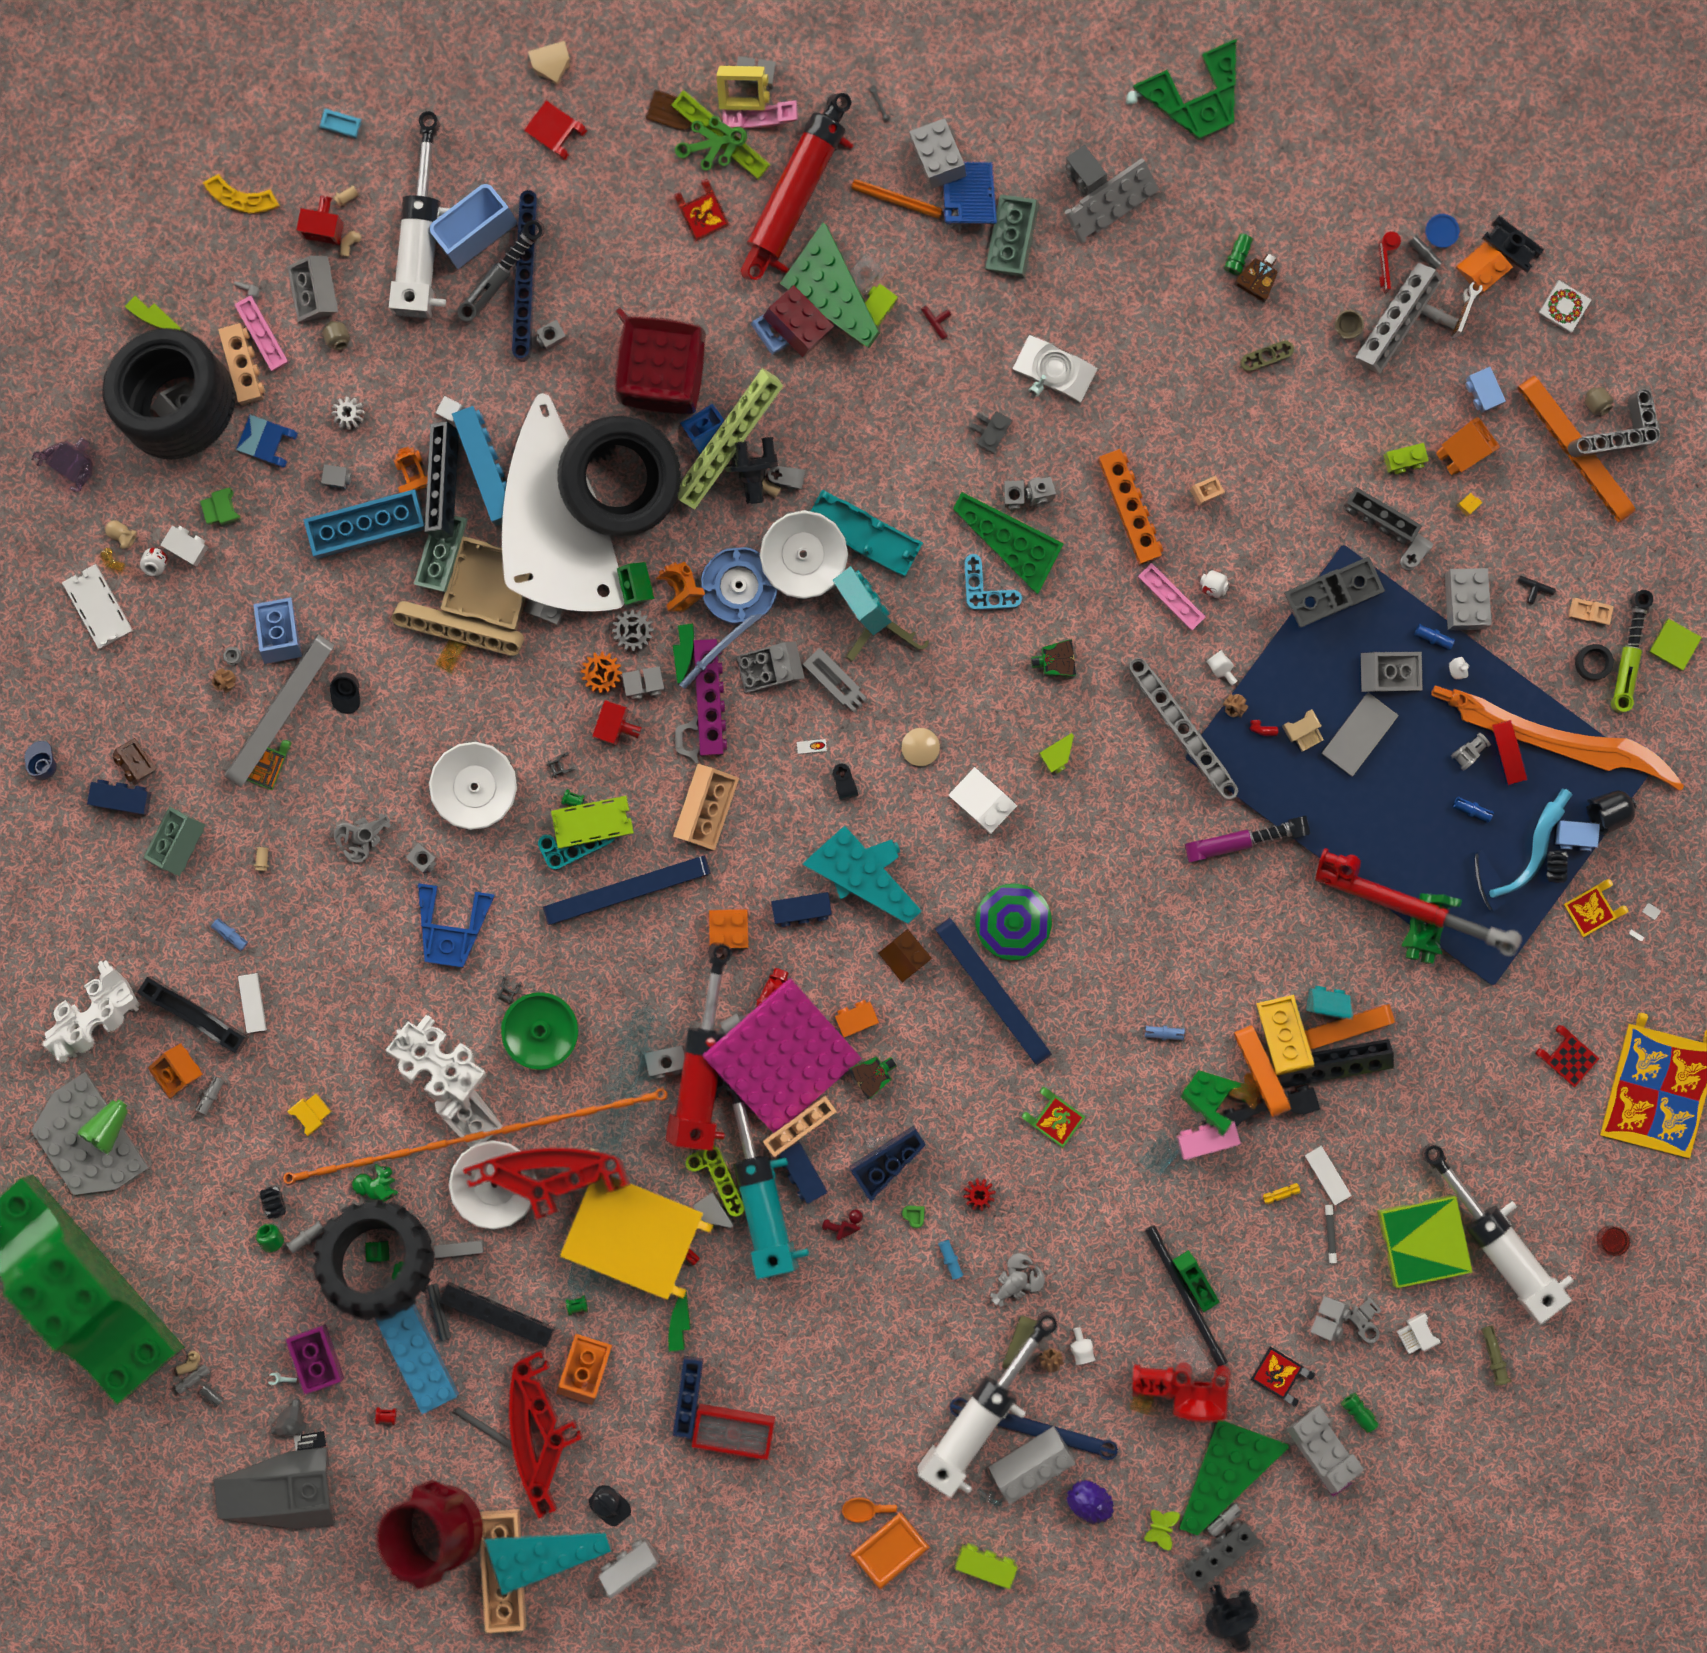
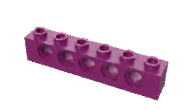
(708, 747)

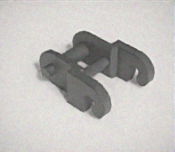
(555, 773)
(510, 999)

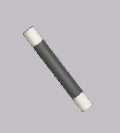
(1331, 1233)

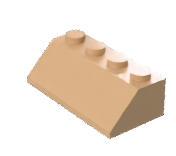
(706, 806)

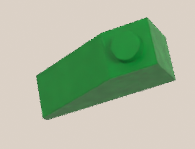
(1196, 1281)

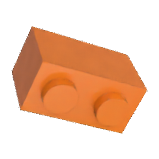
(857, 1018)

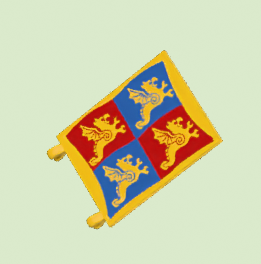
(1657, 1090)

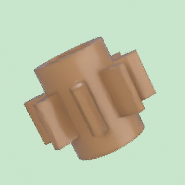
(224, 680)
(1235, 705)
(1051, 1360)

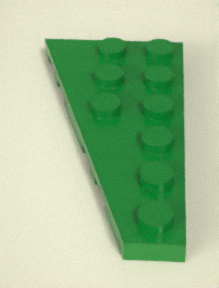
(1017, 544)

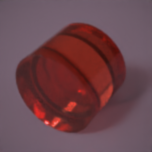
(1613, 1240)

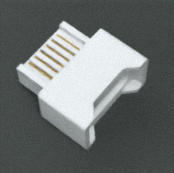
(1417, 1334)

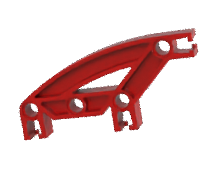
(585, 1163)
(522, 1398)

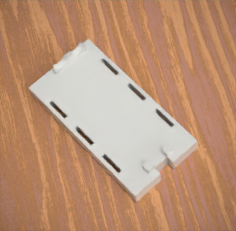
(97, 607)

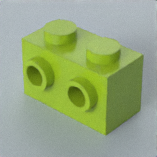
(1407, 457)

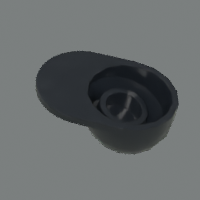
(345, 693)

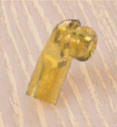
(108, 560)

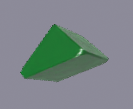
(377, 1251)

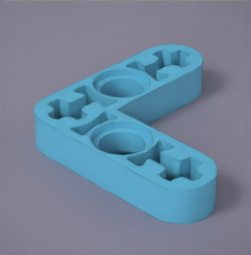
(978, 591)

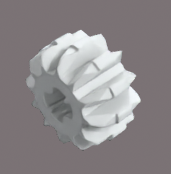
(340, 413)

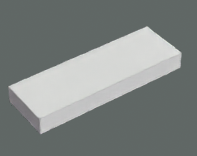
(252, 1003)
(1327, 1175)

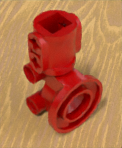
(1191, 1398)

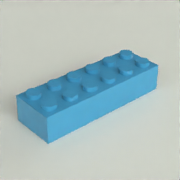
(482, 460)
(365, 524)
(418, 1359)

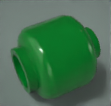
(269, 1238)

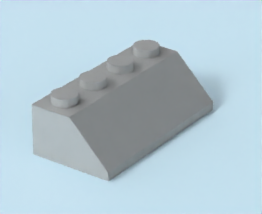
(1032, 1465)

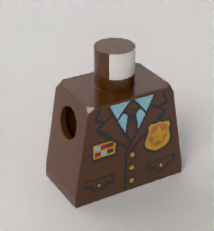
(1258, 278)

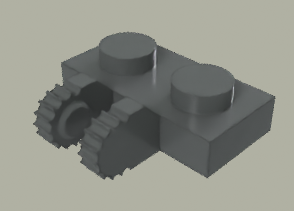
(994, 431)

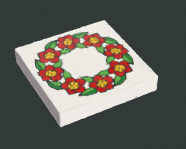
(1564, 306)

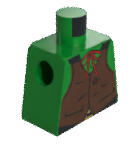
(1056, 659)
(872, 1075)

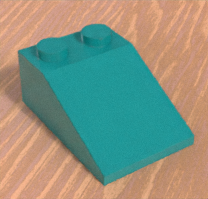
(1329, 1003)

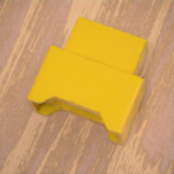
(310, 1113)

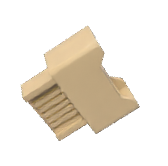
(1304, 731)

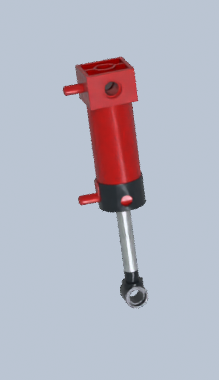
(692, 1122)

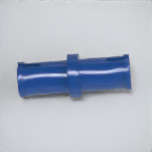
(1434, 636)
(1473, 809)

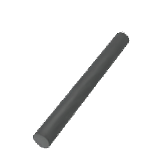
(483, 1427)

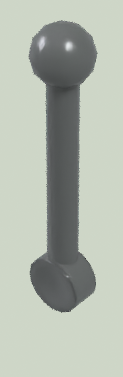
(873, 89)

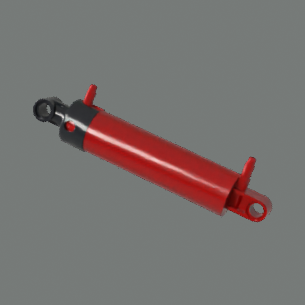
(795, 187)

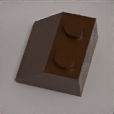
(905, 955)

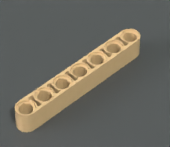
(458, 628)

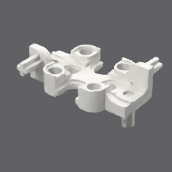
(110, 990)
(456, 1087)

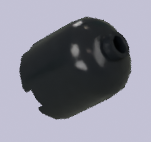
(1611, 811)

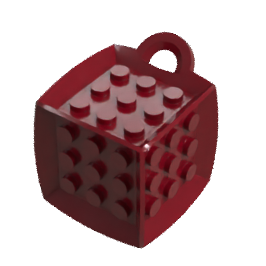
(659, 364)

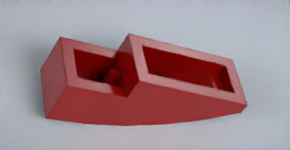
(1509, 752)

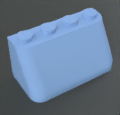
(472, 224)

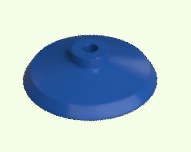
(1442, 230)

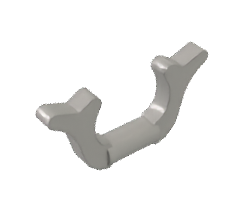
(679, 739)

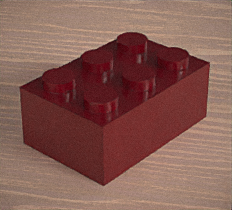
(798, 321)

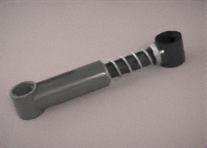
(499, 272)

